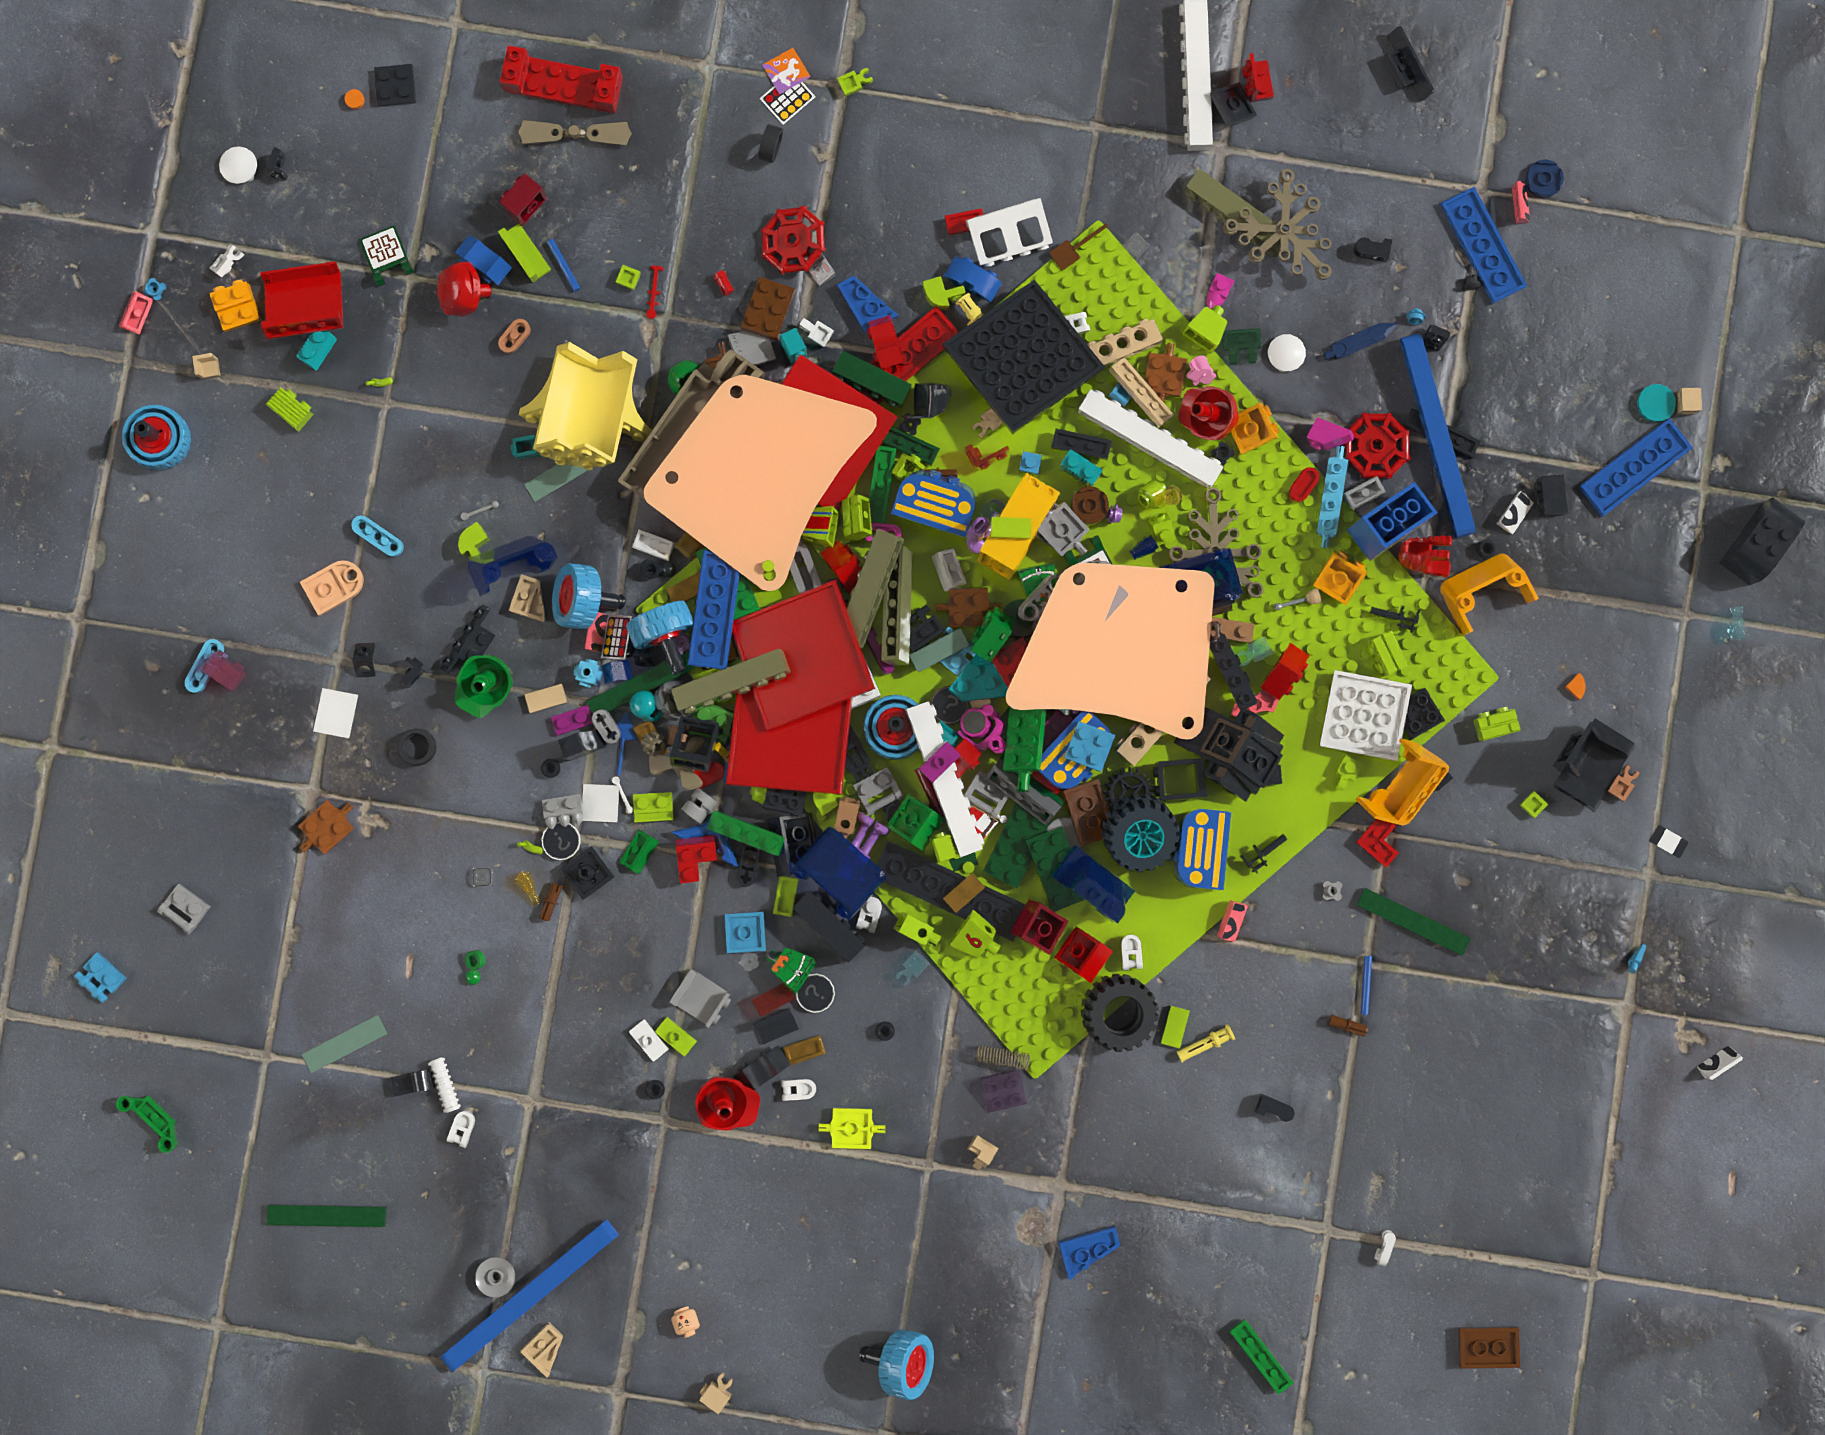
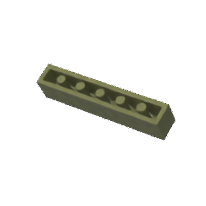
(1227, 205)
(872, 582)
(897, 611)
(731, 681)

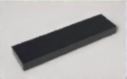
(1460, 441)

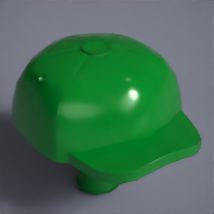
(482, 684)

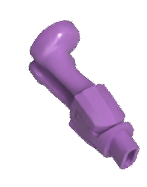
(978, 530)
(878, 830)

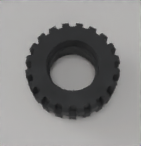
(1136, 1030)

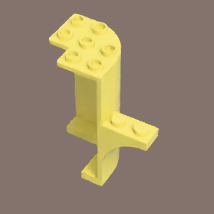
(585, 408)

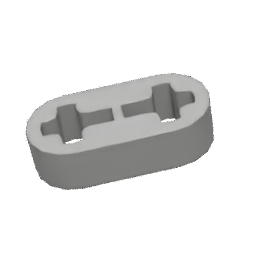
(602, 728)

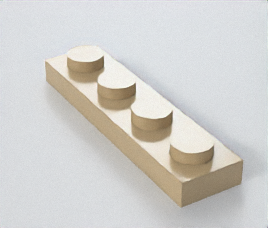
(1141, 392)

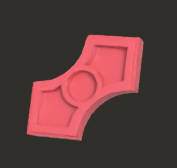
(1266, 702)

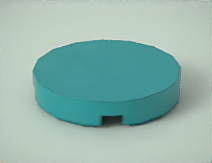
(1656, 403)

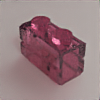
(223, 670)

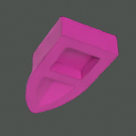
(1219, 290)

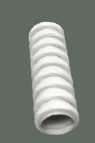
(444, 1085)

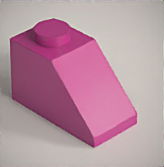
(1328, 435)

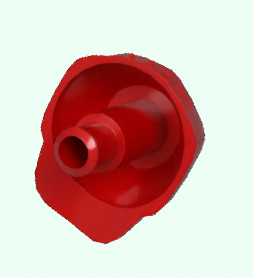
(460, 289)
(1209, 412)
(726, 1104)

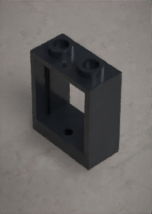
(691, 760)
(1199, 777)

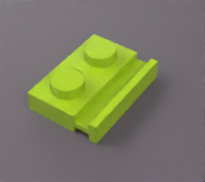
(653, 807)

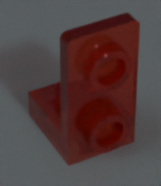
(974, 456)

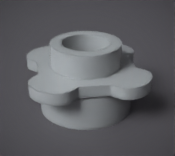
(1327, 890)

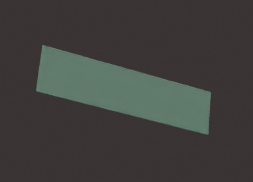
(552, 480)
(344, 1044)

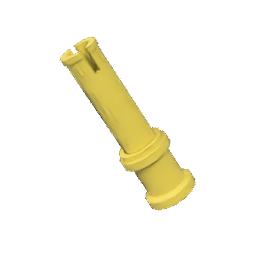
(1184, 1053)

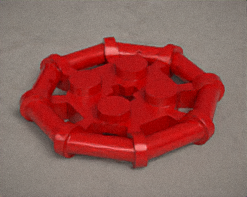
(802, 244)
(1376, 456)

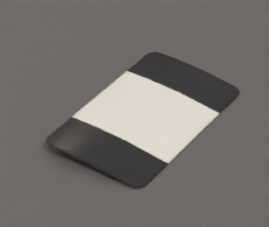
(1669, 841)

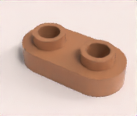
(512, 335)

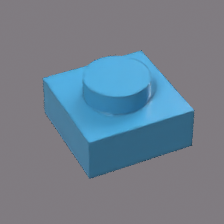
(1120, 394)
(1030, 463)

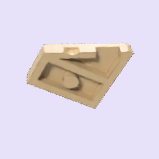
(528, 599)
(543, 1348)

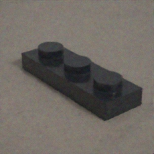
(1081, 444)

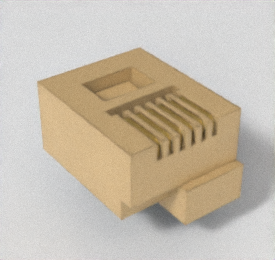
(984, 1151)

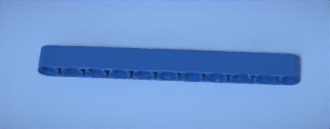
(1437, 435)
(529, 1295)

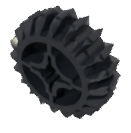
(1119, 778)

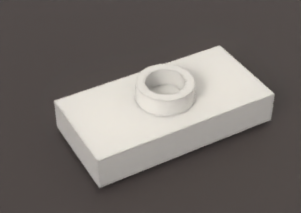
(653, 545)
(648, 1040)

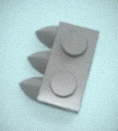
(562, 809)

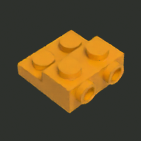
(235, 305)
(1254, 428)
(1340, 576)

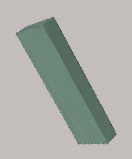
(939, 650)

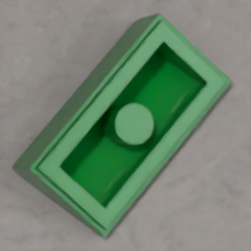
(638, 851)

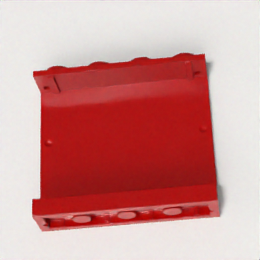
(302, 300)

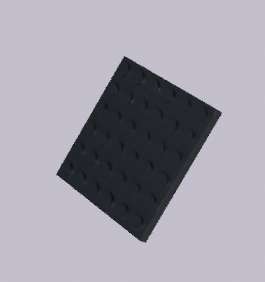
(1023, 356)

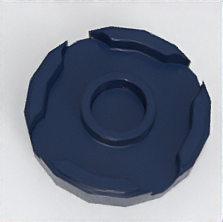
(1544, 178)

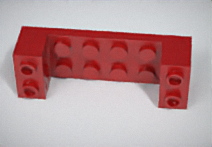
(561, 81)

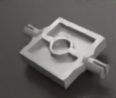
(1063, 530)

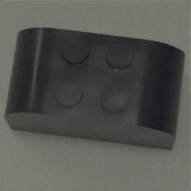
(1763, 541)

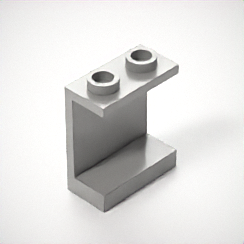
(701, 998)

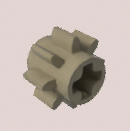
(653, 743)

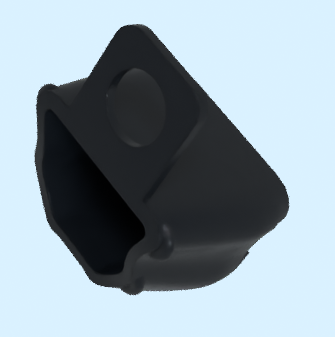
(930, 400)

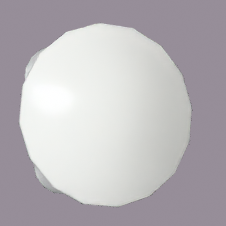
(238, 165)
(1286, 352)

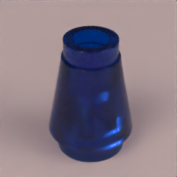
(1144, 547)

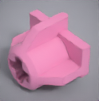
(1200, 371)

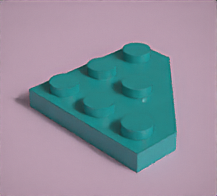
(979, 682)

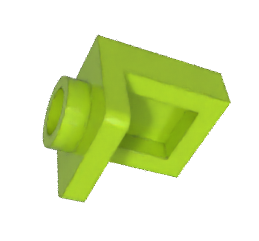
(906, 465)
(1162, 528)

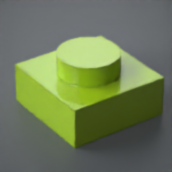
(628, 277)
(1533, 804)

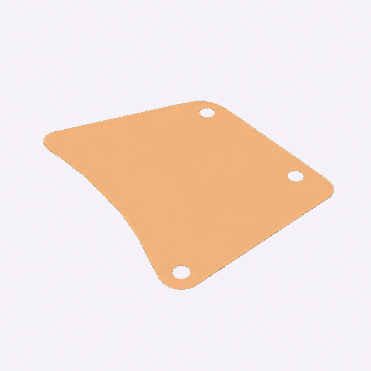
(757, 471)
(1136, 664)

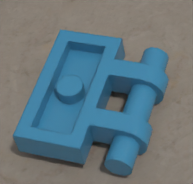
(102, 971)

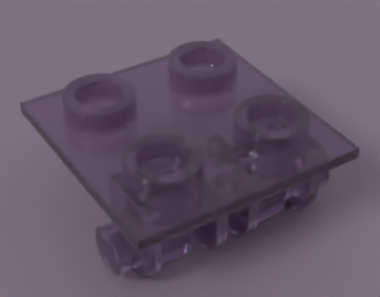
(1004, 1091)

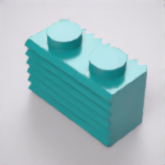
(793, 345)
(316, 348)
(1080, 468)

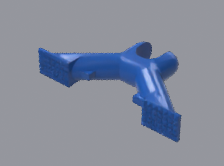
(722, 841)

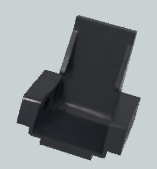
(1239, 750)
(1591, 763)

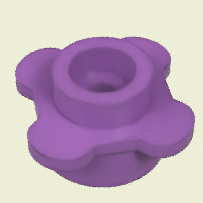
(1114, 514)

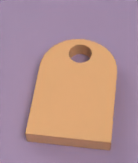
(331, 586)

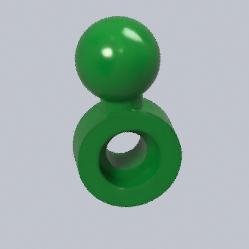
(474, 961)

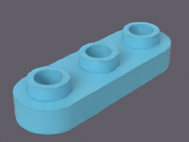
(370, 532)
(195, 673)

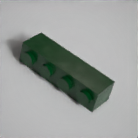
(872, 380)

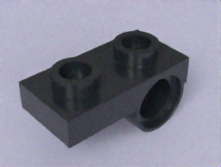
(1435, 337)
(412, 1082)

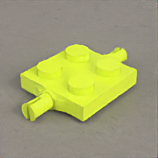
(852, 1128)

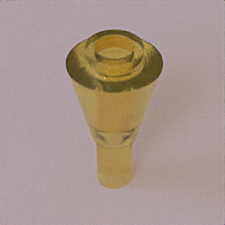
(1172, 495)
(526, 883)

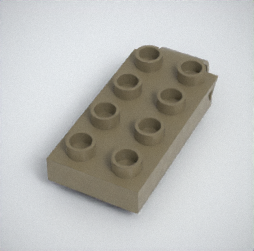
(680, 415)

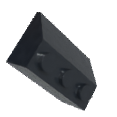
(798, 835)

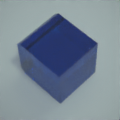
(616, 671)

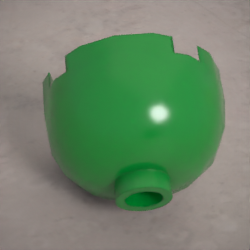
(680, 373)

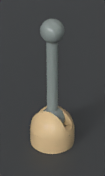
(1312, 597)

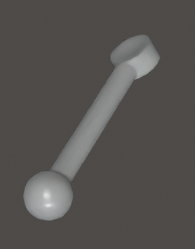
(465, 516)

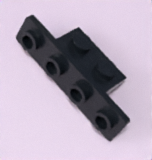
(1406, 65)
(472, 642)
(1232, 672)

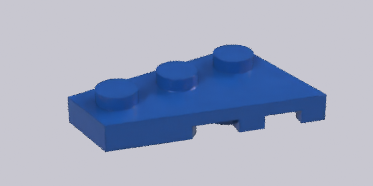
(863, 302)
(1085, 1249)

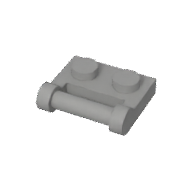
(875, 785)
(988, 791)
(187, 903)

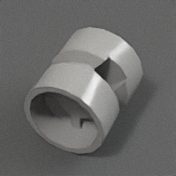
(692, 808)

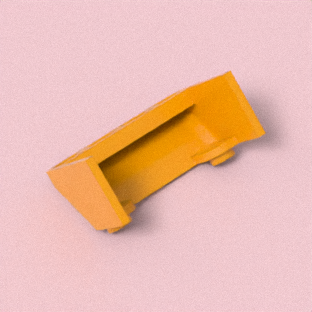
(1458, 588)
(1409, 788)

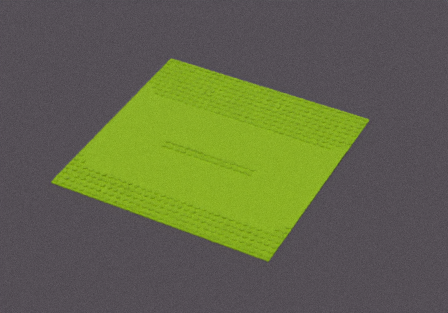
(1020, 990)

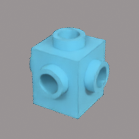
(595, 673)

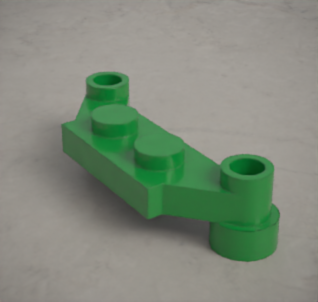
(154, 1116)

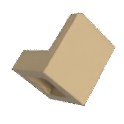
(206, 366)
(1688, 401)

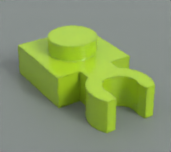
(851, 83)

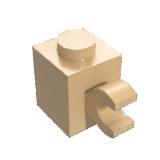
(715, 1394)

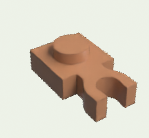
(1622, 784)

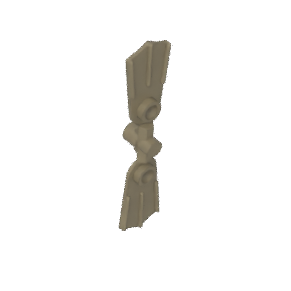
(541, 132)

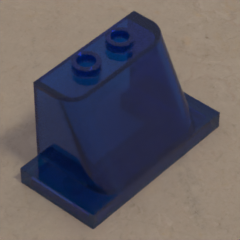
(1094, 884)

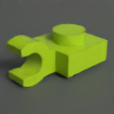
(1348, 770)

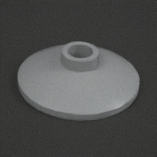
(486, 1281)

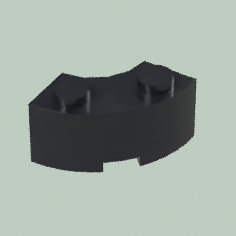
(763, 1069)

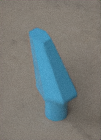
(1635, 961)

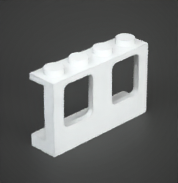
(1006, 220)

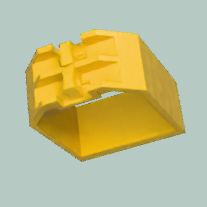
(1029, 500)

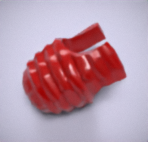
(1418, 555)

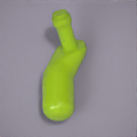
(380, 382)
(531, 848)

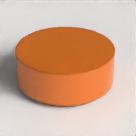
(354, 99)

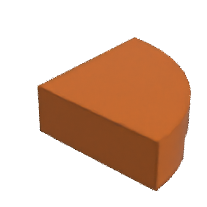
(1576, 686)

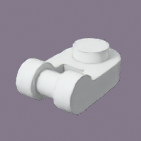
(1081, 318)
(871, 908)
(1131, 945)
(805, 1089)
(465, 1122)
(1382, 1255)

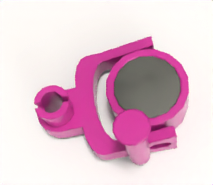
(978, 725)

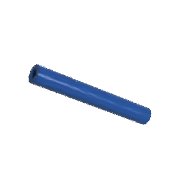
(563, 265)
(1366, 985)

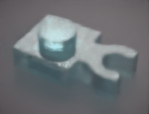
(1736, 627)
(1257, 651)
(914, 966)

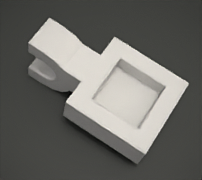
(224, 262)
(818, 333)

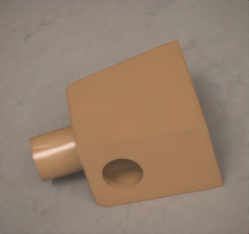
(847, 810)

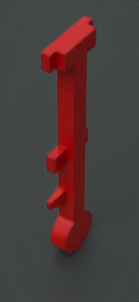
(651, 313)

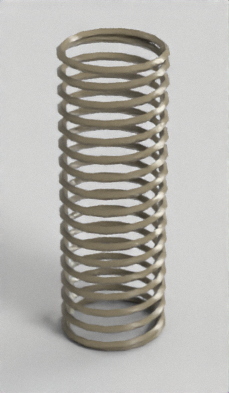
(980, 1052)

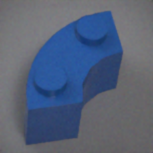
(484, 260)
(976, 280)

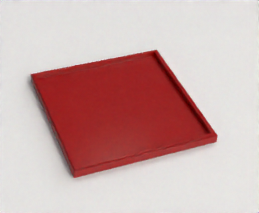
(814, 379)
(819, 651)
(793, 757)

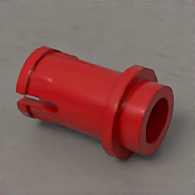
(723, 282)

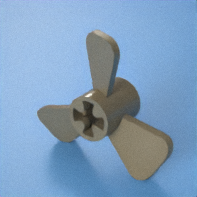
(660, 764)

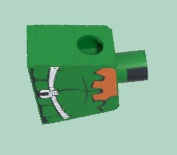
(1033, 576)
(791, 967)

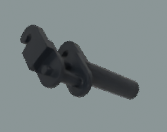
(1397, 616)
(1264, 852)

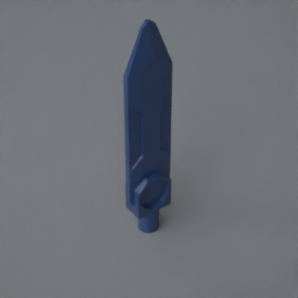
(1360, 340)

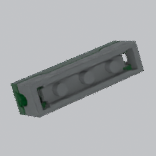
(1038, 801)

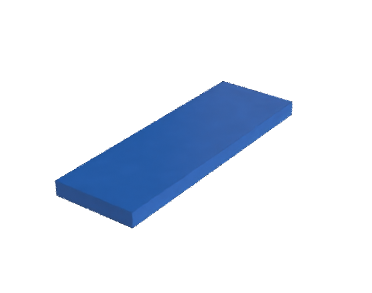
(1483, 245)
(1635, 467)
(713, 613)

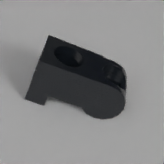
(1372, 250)
(1281, 1110)

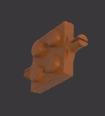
(1166, 373)
(326, 827)

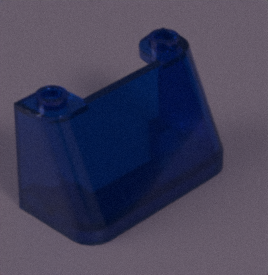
(486, 566)
(1219, 566)
(840, 871)

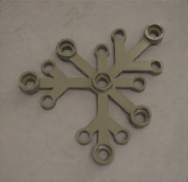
(1300, 246)
(1214, 529)

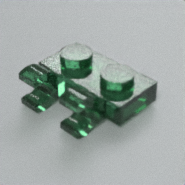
(1242, 340)

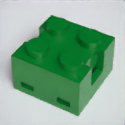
(992, 634)
(915, 822)

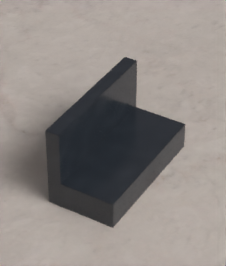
(776, 1026)

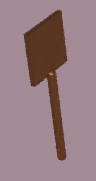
(1066, 254)

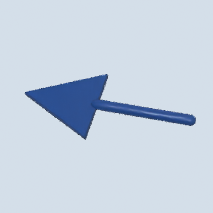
(627, 733)

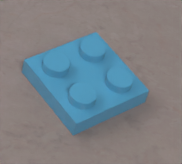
(1089, 746)
(745, 932)

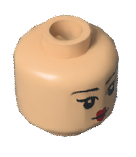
(685, 1322)

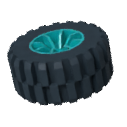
(1140, 833)

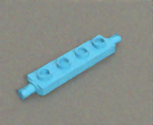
(1332, 497)

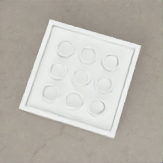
(1365, 715)

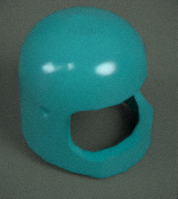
(643, 705)

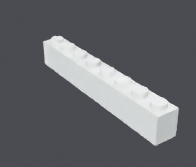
(1197, 75)
(1150, 439)
(947, 785)

